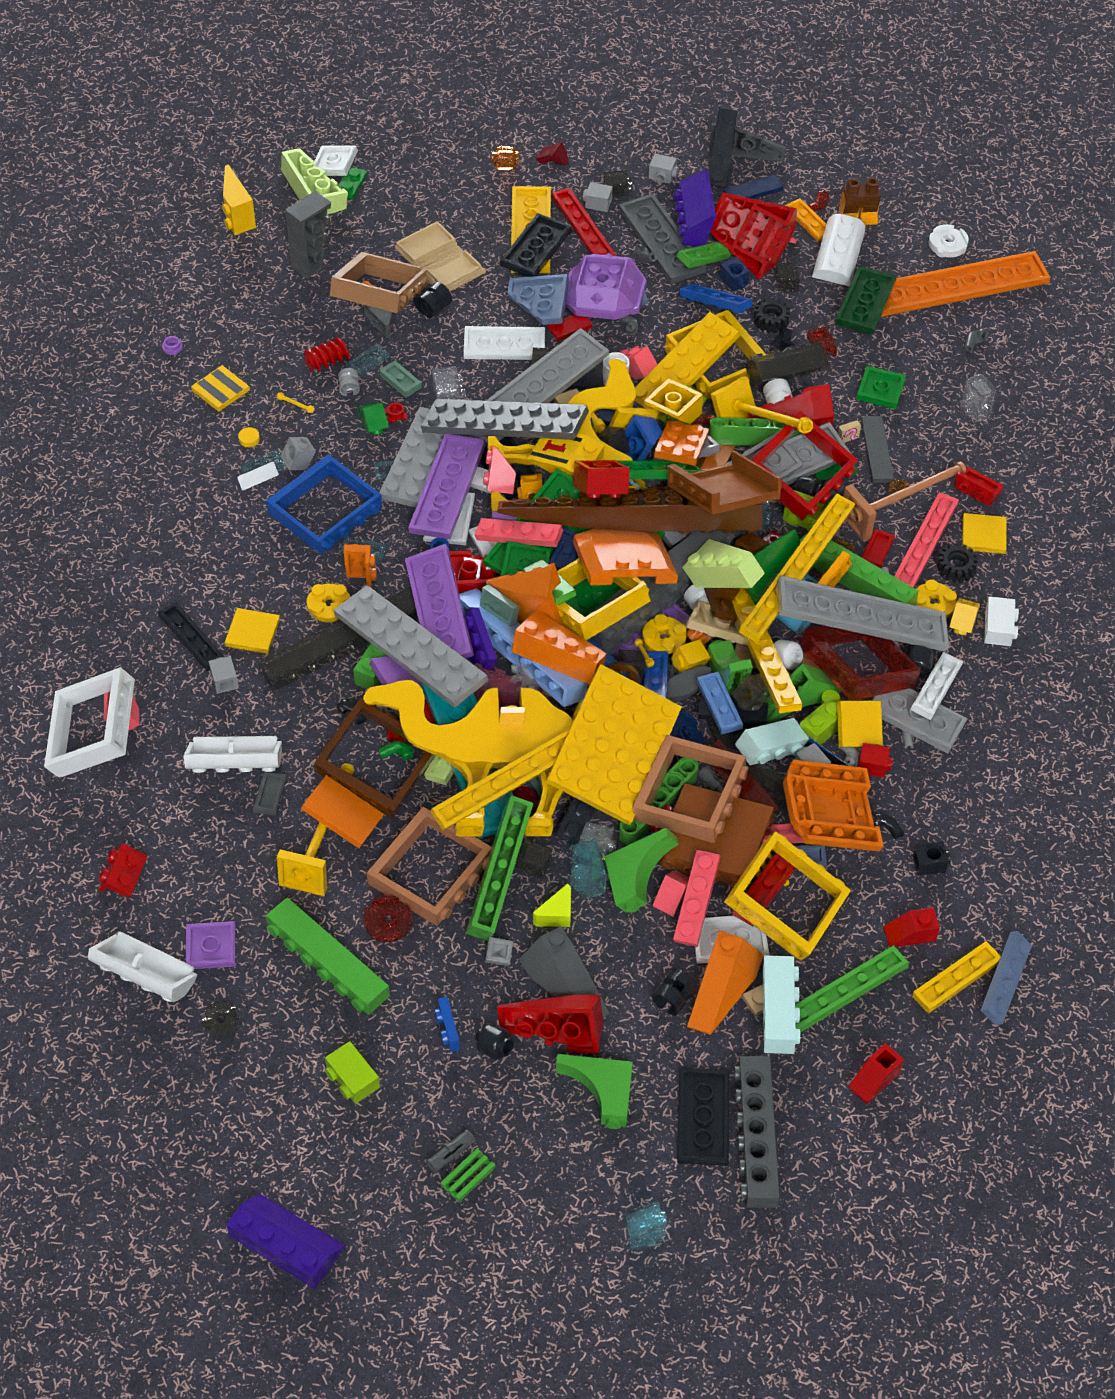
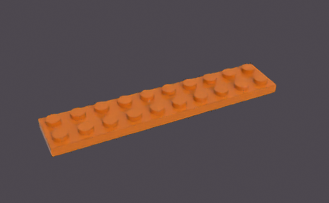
(966, 282)

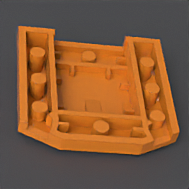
(623, 554)
(831, 805)

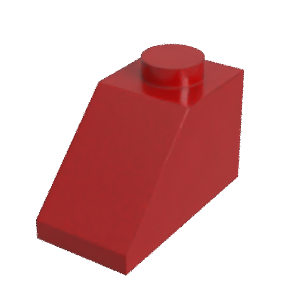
(913, 928)

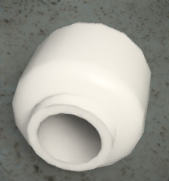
(790, 653)

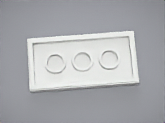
(502, 342)

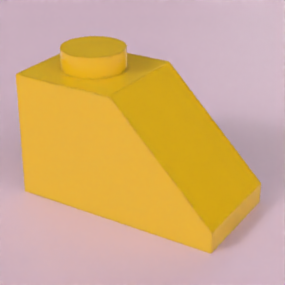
(964, 616)

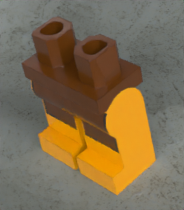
(861, 200)

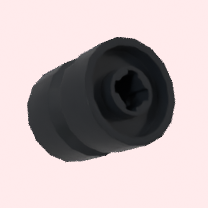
(433, 299)
(676, 990)

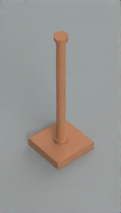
(864, 514)

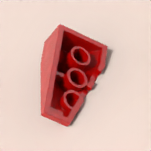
(813, 402)
(470, 571)
(564, 1019)

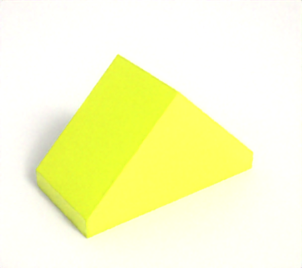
(555, 911)

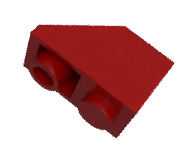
(876, 1073)

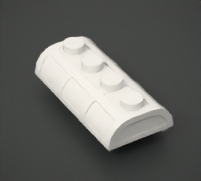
(839, 249)
(233, 752)
(144, 966)

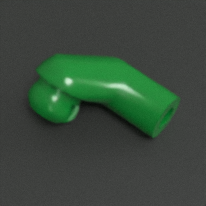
(399, 748)

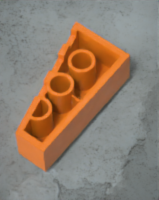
(557, 648)

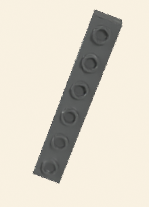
(766, 1193)

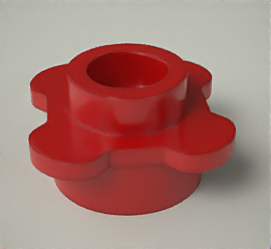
(395, 412)

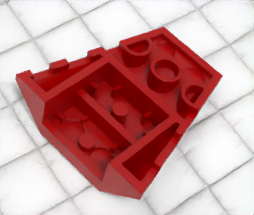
(753, 230)

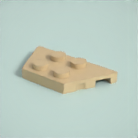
(704, 621)

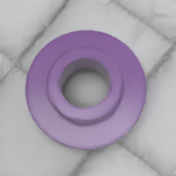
(172, 345)

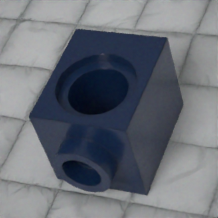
(734, 274)

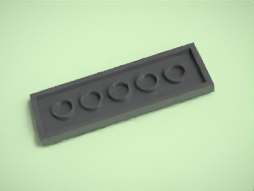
(659, 235)

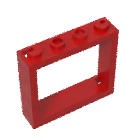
(828, 445)

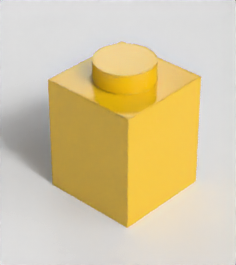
(690, 656)

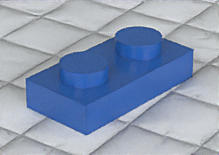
(449, 1034)

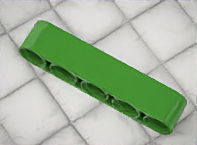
(744, 430)
(668, 795)

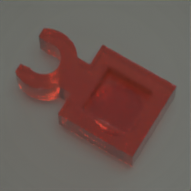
(823, 335)

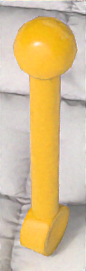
(310, 409)
(649, 661)

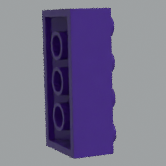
(694, 209)
(284, 1239)

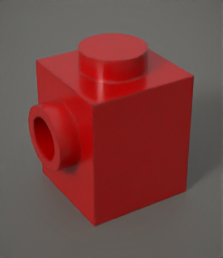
(875, 759)

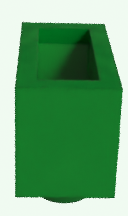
(373, 418)

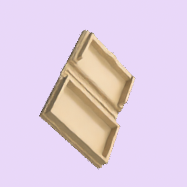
(439, 253)

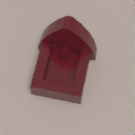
(554, 152)

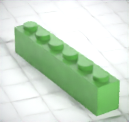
(865, 577)
(499, 868)
(327, 956)

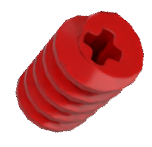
(326, 353)

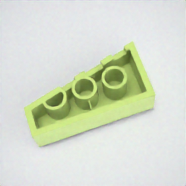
(307, 178)
(722, 567)

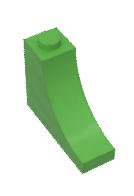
(728, 664)
(809, 684)
(632, 866)
(607, 1081)

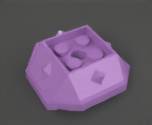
(605, 287)

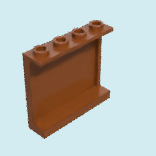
(726, 486)
(736, 844)

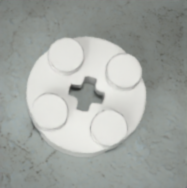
(957, 240)

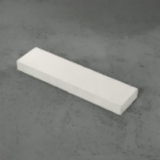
(936, 686)

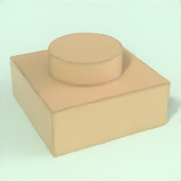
(754, 1000)

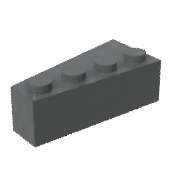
(306, 233)

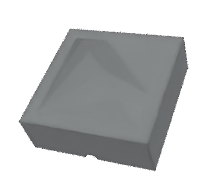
(499, 951)

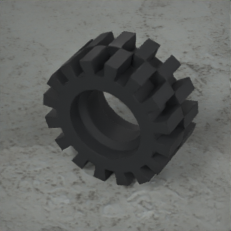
(773, 307)
(955, 572)

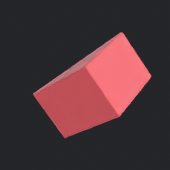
(671, 892)

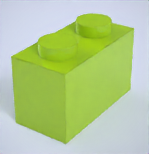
(351, 1072)

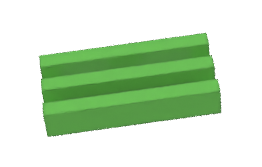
(483, 1159)

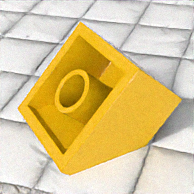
(676, 401)

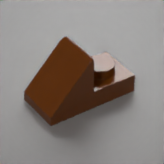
(721, 602)

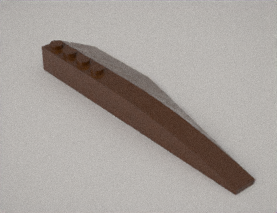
(634, 512)

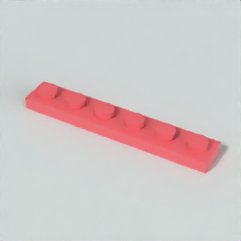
(926, 539)

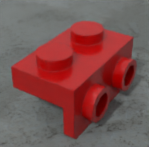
(978, 486)
(122, 871)

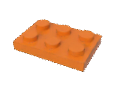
(681, 443)

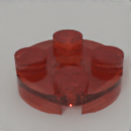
(389, 931)

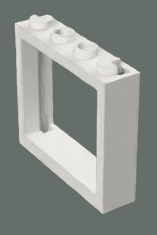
(114, 745)

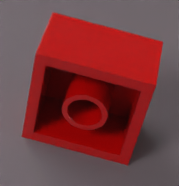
(601, 477)

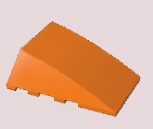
(531, 591)

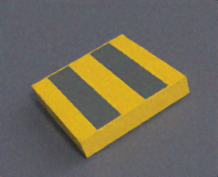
(220, 388)

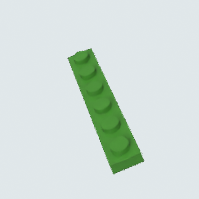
(850, 987)

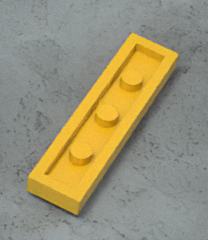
(956, 977)

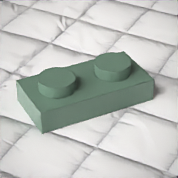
(400, 379)
(499, 605)

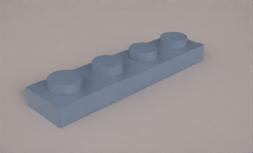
(1006, 978)

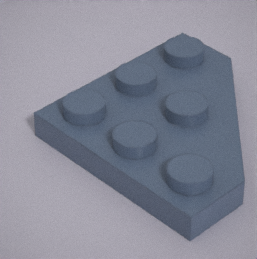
(541, 296)

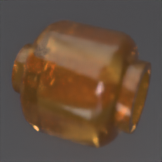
(505, 157)

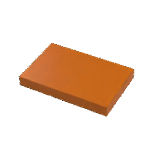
(342, 811)

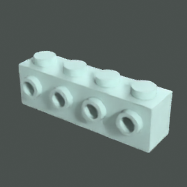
(779, 1004)

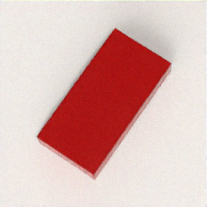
(569, 327)
(878, 547)

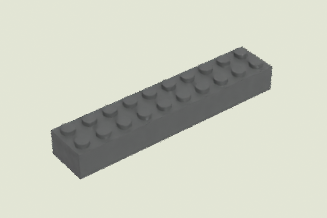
(661, 595)

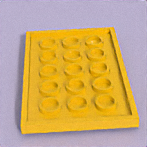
(613, 743)

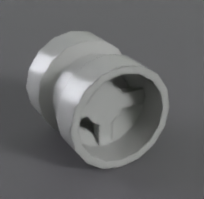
(348, 381)

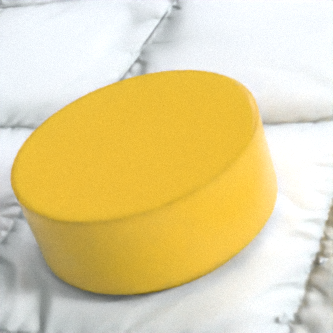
(249, 437)

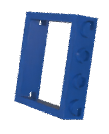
(308, 480)

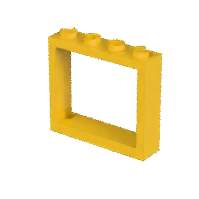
(744, 342)
(589, 626)
(766, 921)

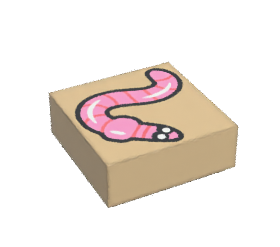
(849, 431)

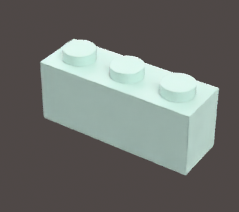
(771, 741)

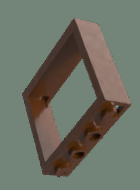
(370, 795)

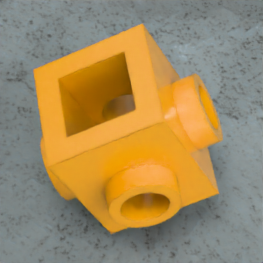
(529, 486)

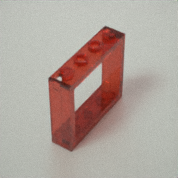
(818, 644)

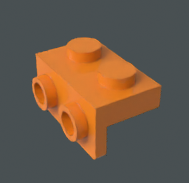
(360, 562)

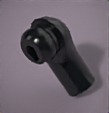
(347, 705)
(889, 822)

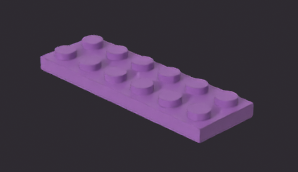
(447, 486)
(438, 598)

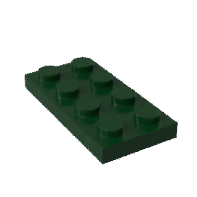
(866, 300)

